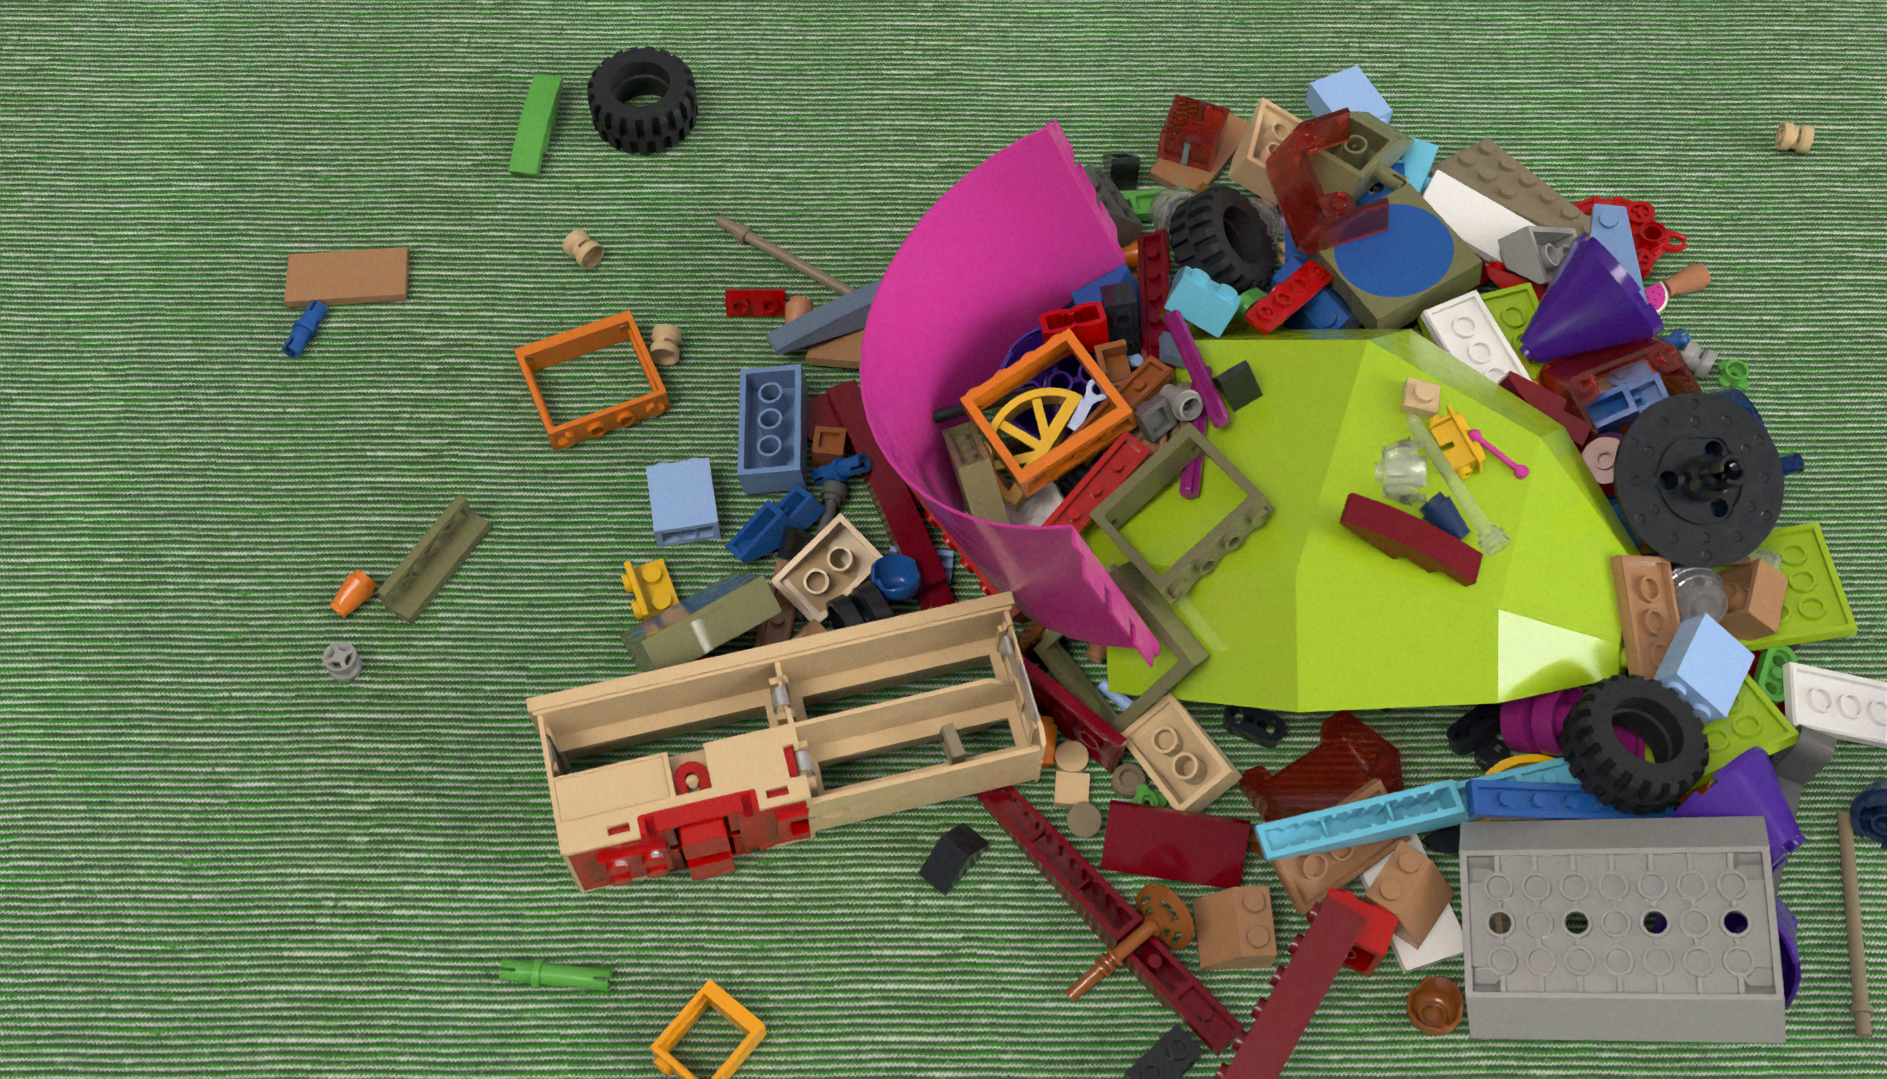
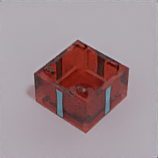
(1193, 133)

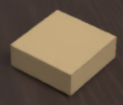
(1070, 788)

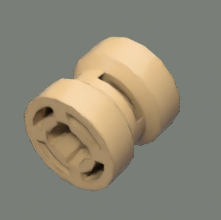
(1794, 137)
(580, 246)
(665, 344)

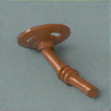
(1153, 924)

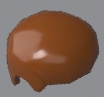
(1435, 1006)

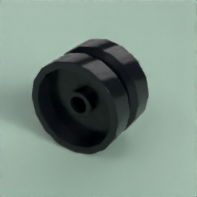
(864, 606)

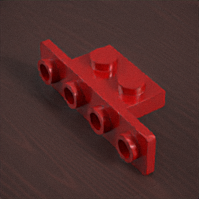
(1287, 297)

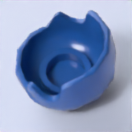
(896, 577)

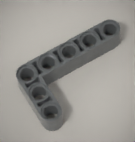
(1797, 766)

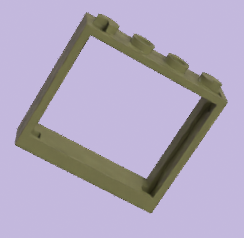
(975, 473)
(1151, 479)
(1164, 623)

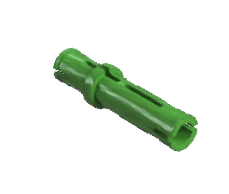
(543, 973)

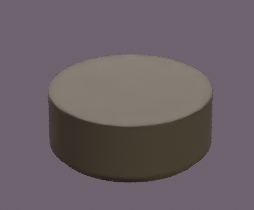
(1126, 779)
(1084, 819)

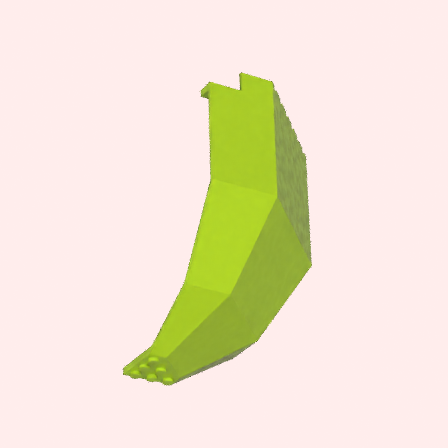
(1326, 619)

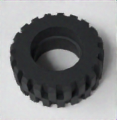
(638, 74)
(1223, 238)
(1658, 720)

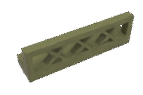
(435, 561)

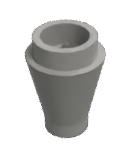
(1183, 402)

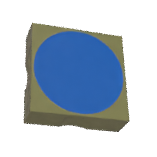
(1403, 269)
(701, 622)

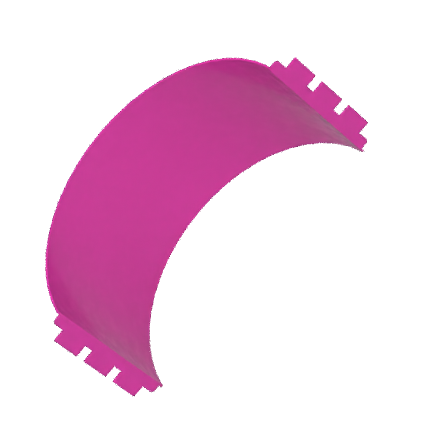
(942, 321)

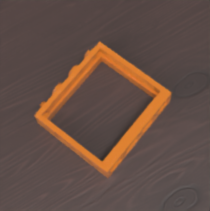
(581, 342)
(1070, 452)

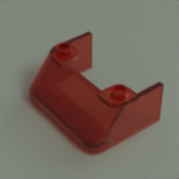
(1311, 217)
(1577, 375)

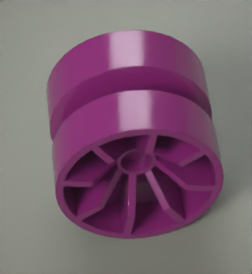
(1536, 721)

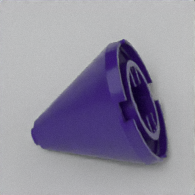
(1588, 307)

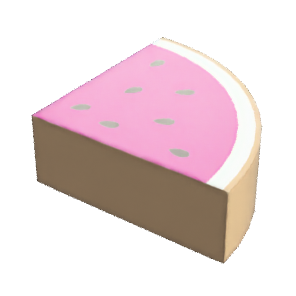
(1657, 296)

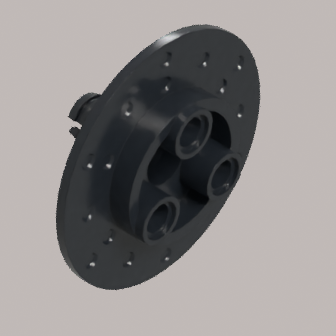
(1737, 477)

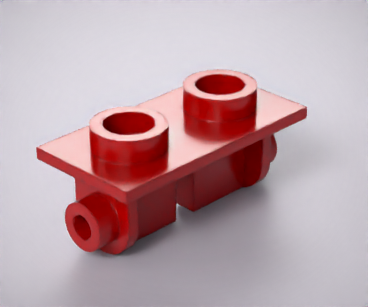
(755, 302)

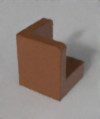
(1113, 360)
(828, 444)

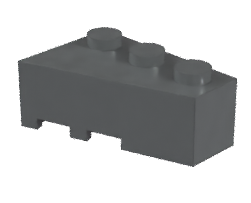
(1123, 216)

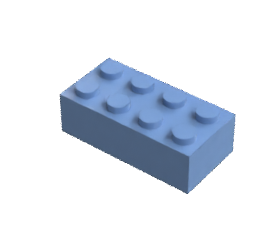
(772, 429)

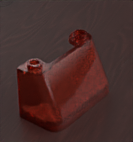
(1326, 775)

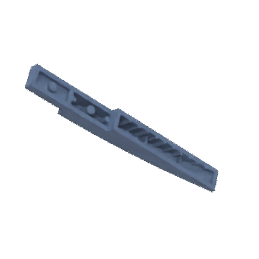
(825, 322)

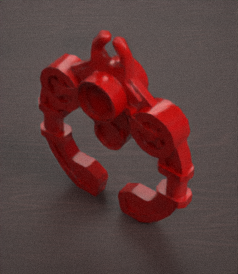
(1649, 236)

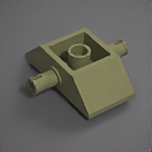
(1364, 159)

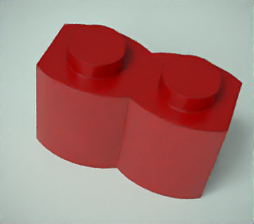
(1084, 320)

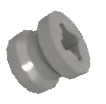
(339, 654)

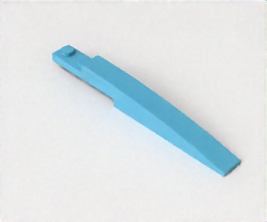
(1390, 815)

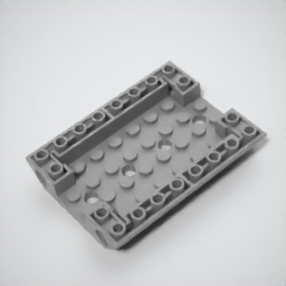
(1616, 975)

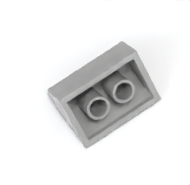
(1536, 251)

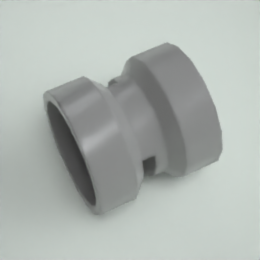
(1698, 359)

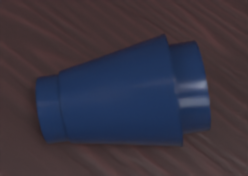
(1443, 514)

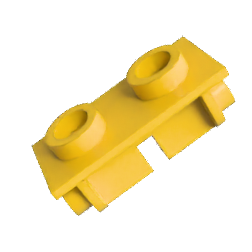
(1452, 430)

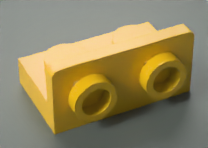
(650, 587)

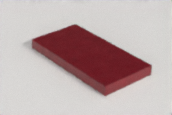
(1076, 719)
(1175, 844)

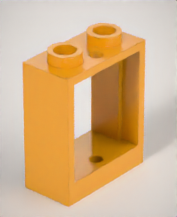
(730, 1009)

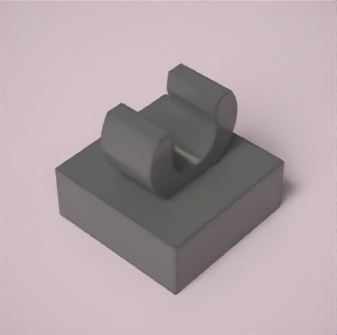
(1154, 417)

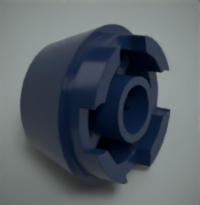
(1870, 812)

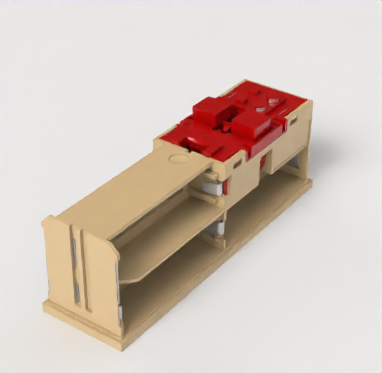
(767, 783)

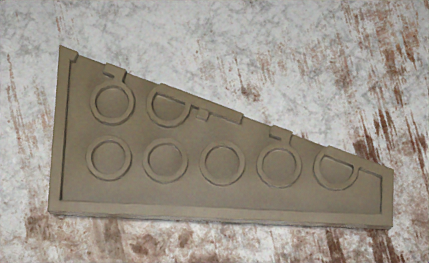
(1513, 186)

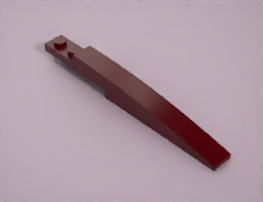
(891, 498)
(1111, 917)

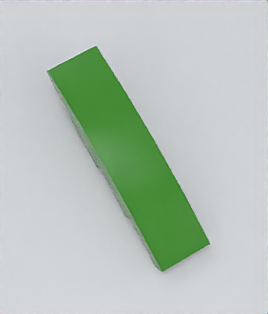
(536, 125)

